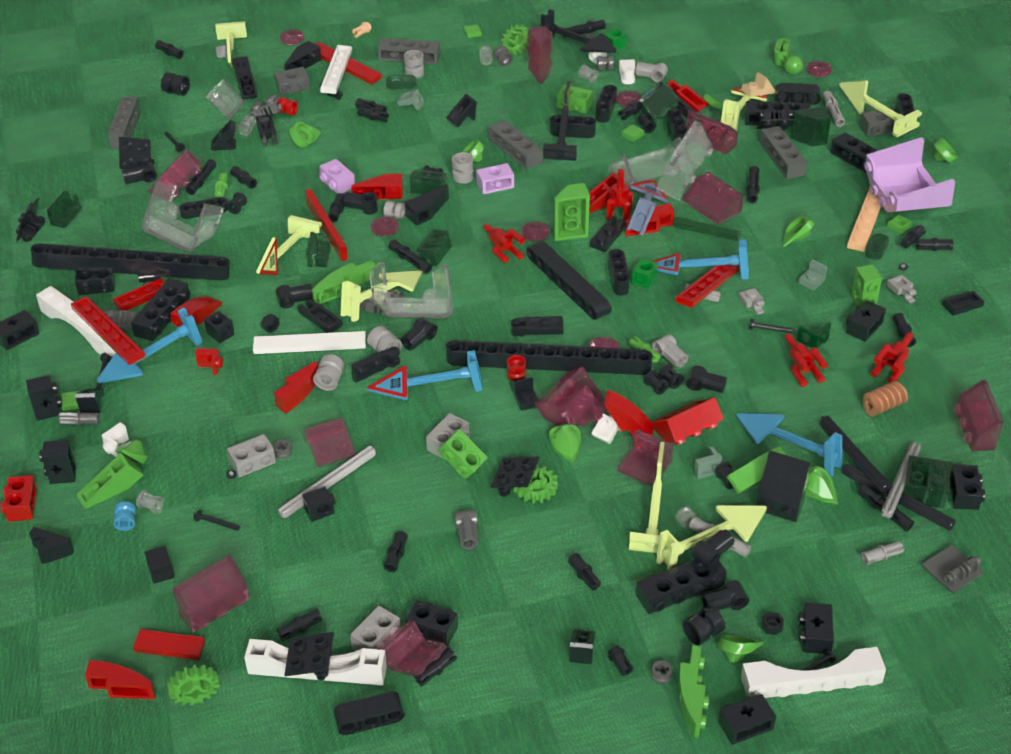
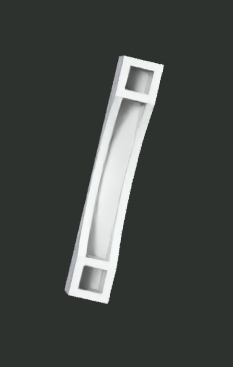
(59, 306)
(361, 666)
(858, 669)

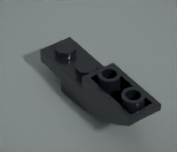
(244, 78)

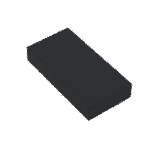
(963, 303)

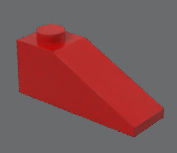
(600, 194)

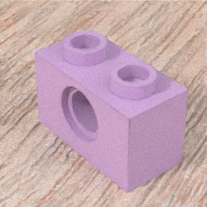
(336, 176)
(495, 178)

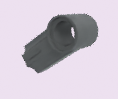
(467, 526)

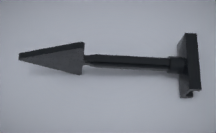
(597, 44)
(560, 150)

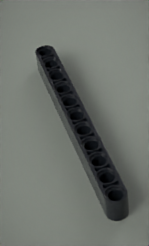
(130, 261)
(553, 357)

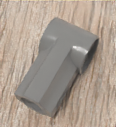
(652, 71)
(667, 347)

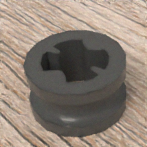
(282, 449)
(665, 667)

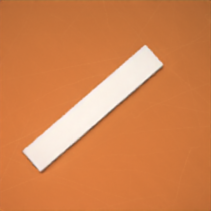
(336, 69)
(309, 342)

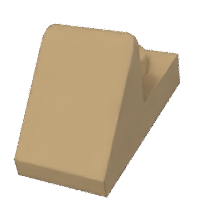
(759, 87)

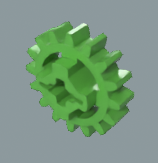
(516, 39)
(540, 487)
(193, 685)

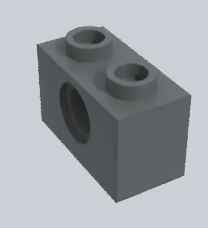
(292, 80)
(876, 123)

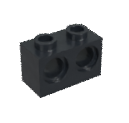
(94, 282)
(966, 487)
(434, 622)

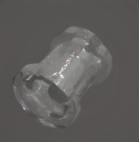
(485, 55)
(586, 72)
(246, 126)
(149, 501)

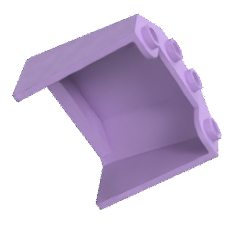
(903, 182)

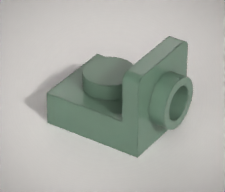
(411, 97)
(814, 275)
(707, 465)

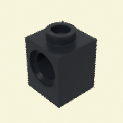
(219, 327)
(318, 503)
(159, 564)

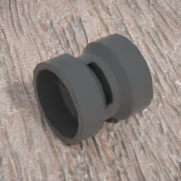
(503, 56)
(605, 63)

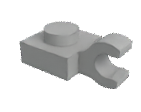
(903, 286)
(752, 299)

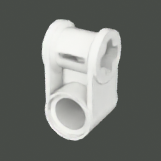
(627, 71)

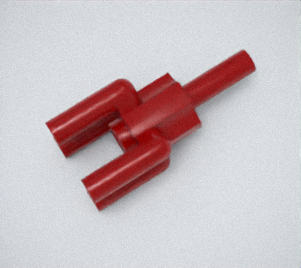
(620, 197)
(503, 241)
(892, 356)
(804, 361)

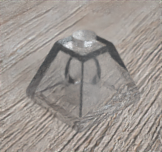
(224, 99)

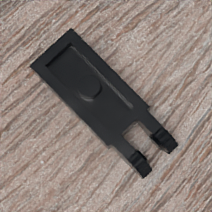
(266, 129)
(607, 234)
(320, 316)
(537, 325)
(375, 363)

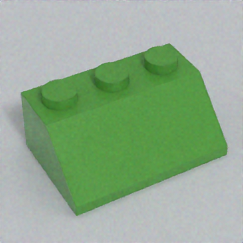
(571, 212)

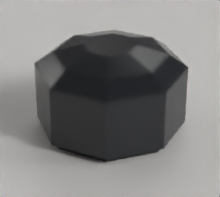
(270, 323)
(772, 623)

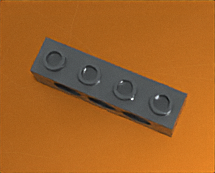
(395, 49)
(124, 120)
(515, 144)
(783, 152)

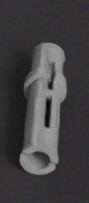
(832, 105)
(739, 547)

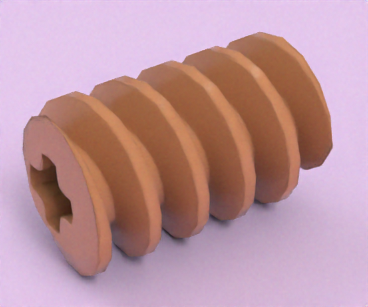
(884, 398)

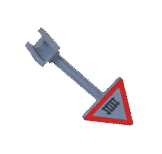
(645, 206)

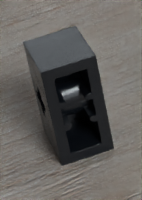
(865, 320)
(17, 329)
(43, 397)
(58, 461)
(817, 628)
(746, 719)

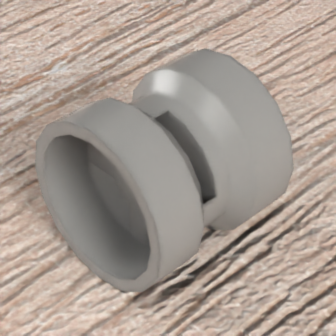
(394, 210)

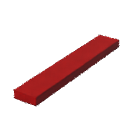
(353, 66)
(327, 226)
(706, 285)
(108, 330)

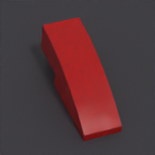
(688, 96)
(662, 216)
(197, 307)
(296, 388)
(627, 414)
(118, 681)

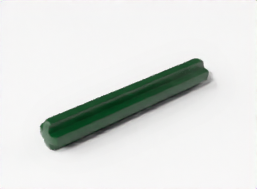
(706, 228)

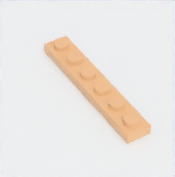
(865, 223)

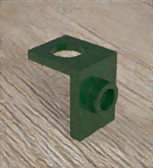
(816, 339)

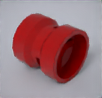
(289, 106)
(516, 368)

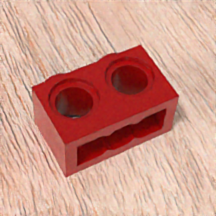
(19, 498)

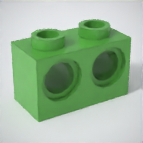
(579, 101)
(866, 284)
(464, 452)

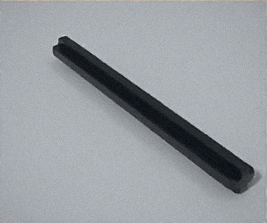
(857, 456)
(905, 500)

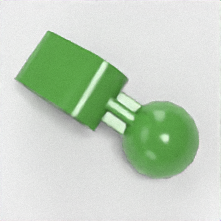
(792, 64)

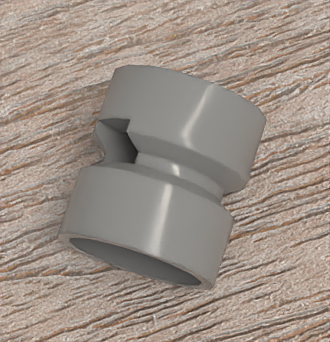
(414, 63)
(462, 167)
(382, 339)
(329, 372)

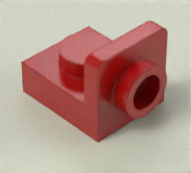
(209, 358)

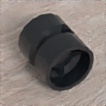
(175, 84)
(703, 624)

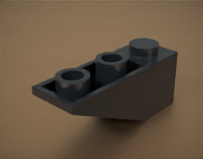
(304, 56)
(426, 205)

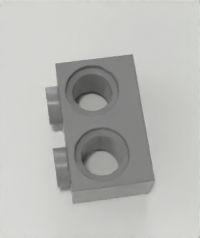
(444, 431)
(251, 455)
(375, 630)

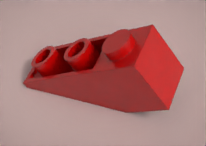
(384, 186)

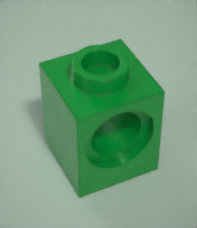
(616, 38)
(644, 273)

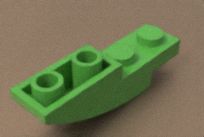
(331, 285)
(692, 693)

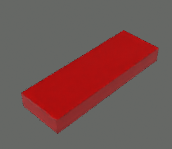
(138, 296)
(169, 644)

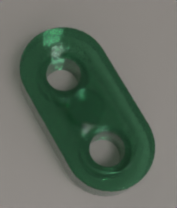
(401, 82)
(877, 246)

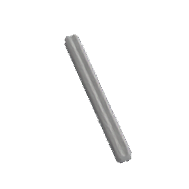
(329, 480)
(899, 483)

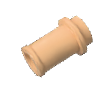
(365, 27)

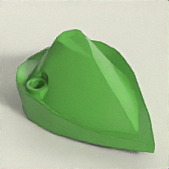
(303, 134)
(475, 149)
(944, 151)
(797, 230)
(566, 441)
(134, 450)
(821, 486)
(737, 646)

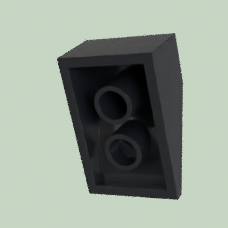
(783, 486)

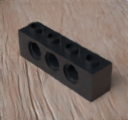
(753, 108)
(851, 150)
(157, 311)
(678, 585)

